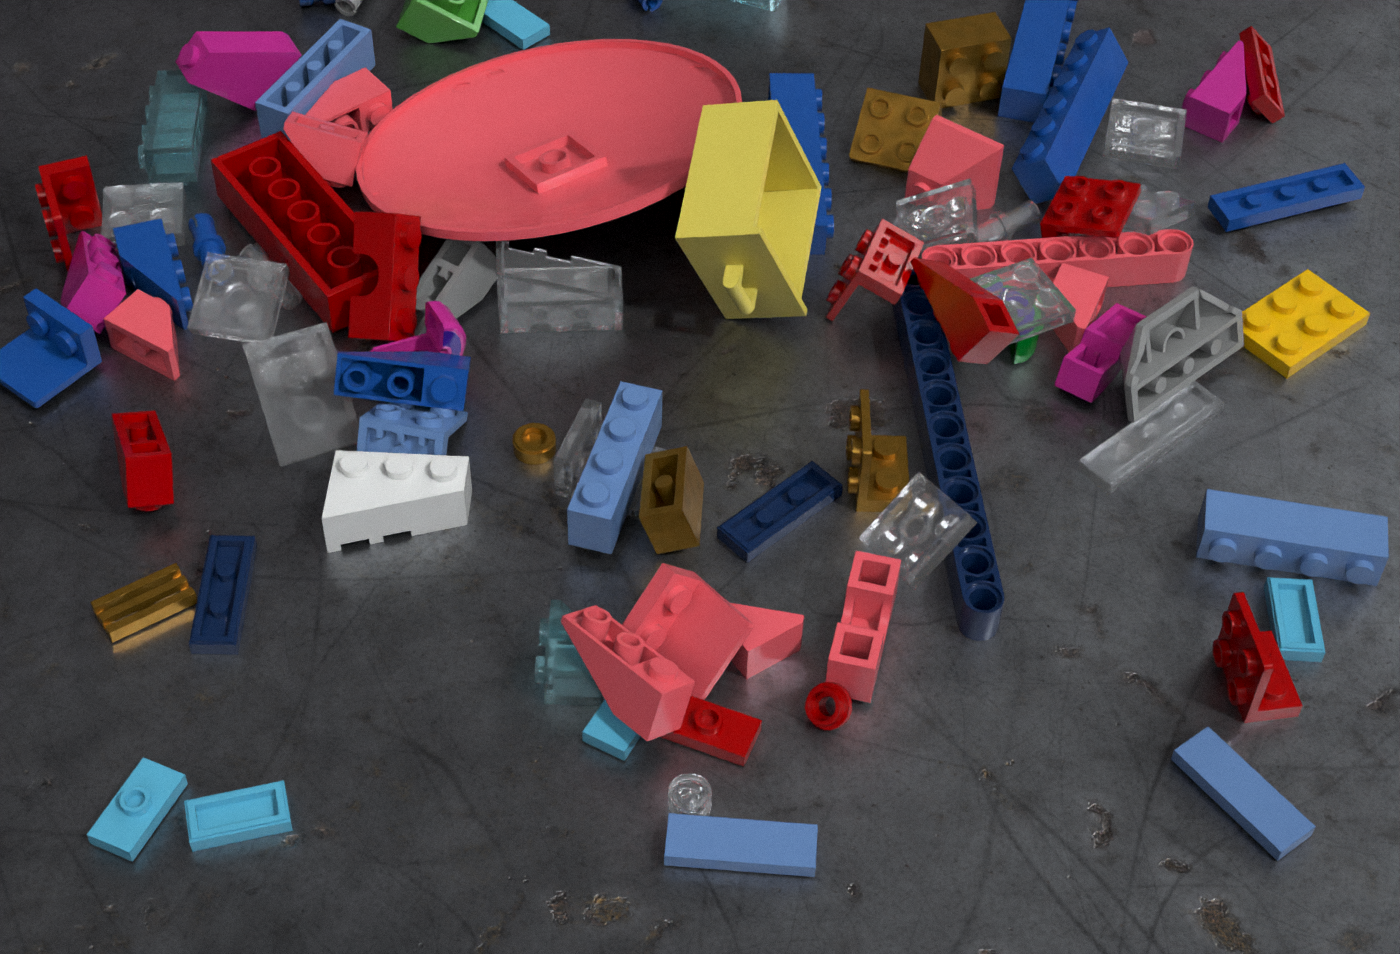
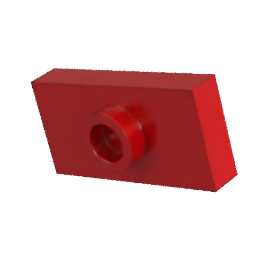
(717, 731)

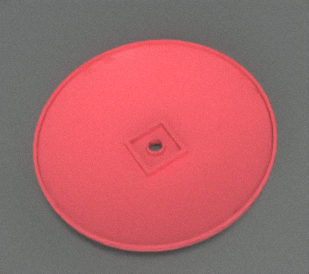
(543, 139)

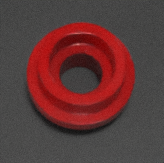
(816, 706)

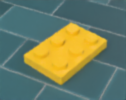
(1300, 323)

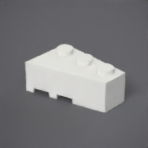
(394, 494)

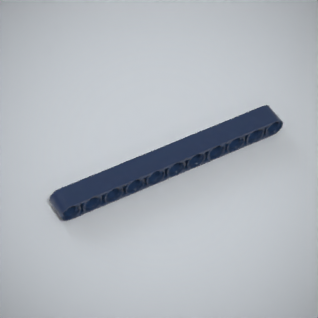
(949, 461)

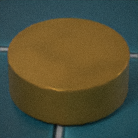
(534, 443)

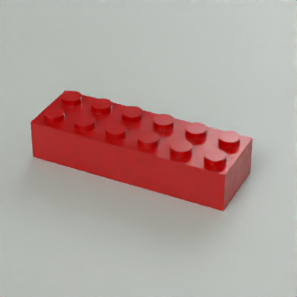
(297, 223)

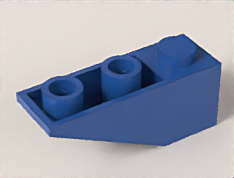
(149, 266)
(404, 377)

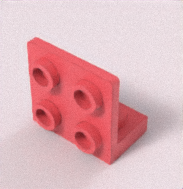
(689, 625)

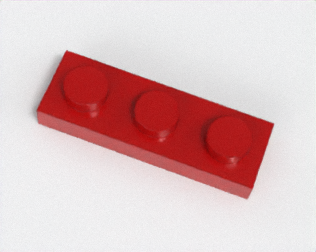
(1261, 76)

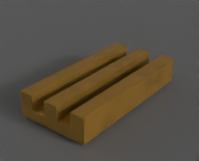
(140, 597)

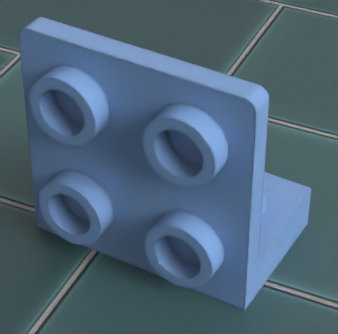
(408, 429)

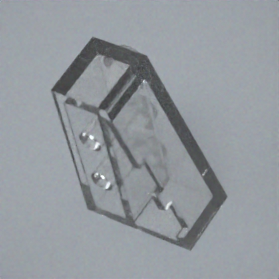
(556, 293)

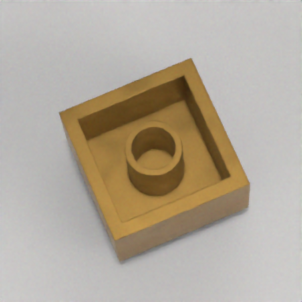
(964, 59)

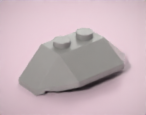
(1177, 348)

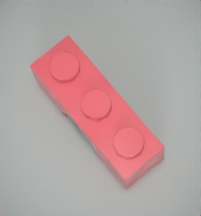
(864, 624)

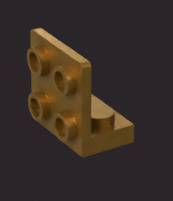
(891, 129)
(878, 461)

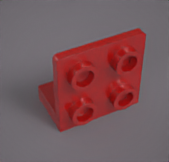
(71, 200)
(1090, 207)
(879, 266)
(1253, 667)

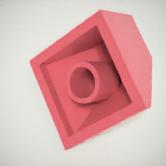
(953, 155)

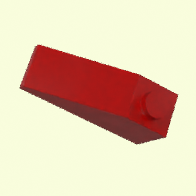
(143, 460)

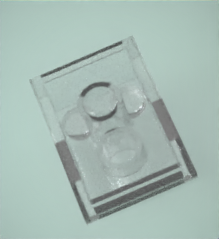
(296, 393)

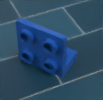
(48, 354)

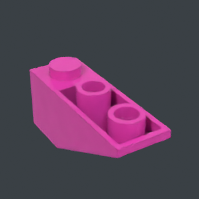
(1219, 99)
(93, 280)

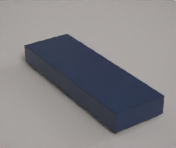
(779, 511)
(223, 595)

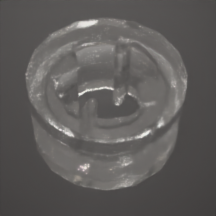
(682, 787)

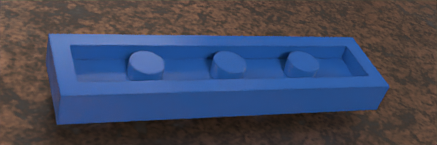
(1285, 197)

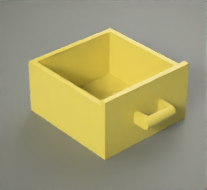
(749, 210)

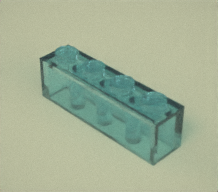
(173, 129)

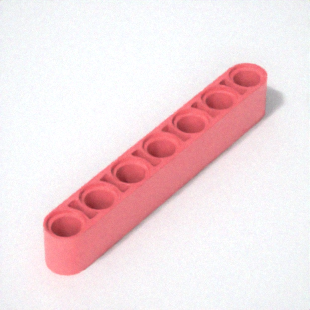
(1126, 260)

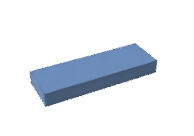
(1243, 793)
(741, 845)

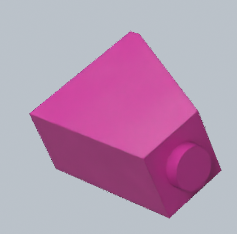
(237, 62)

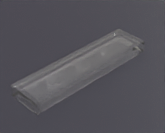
(1150, 437)

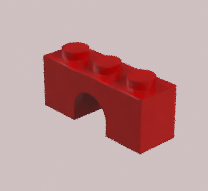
(394, 246)

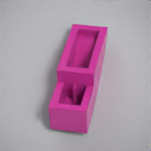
(1097, 359)

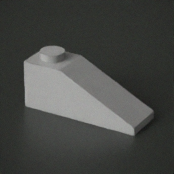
(456, 277)

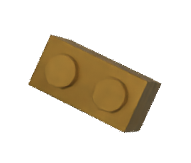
(671, 500)

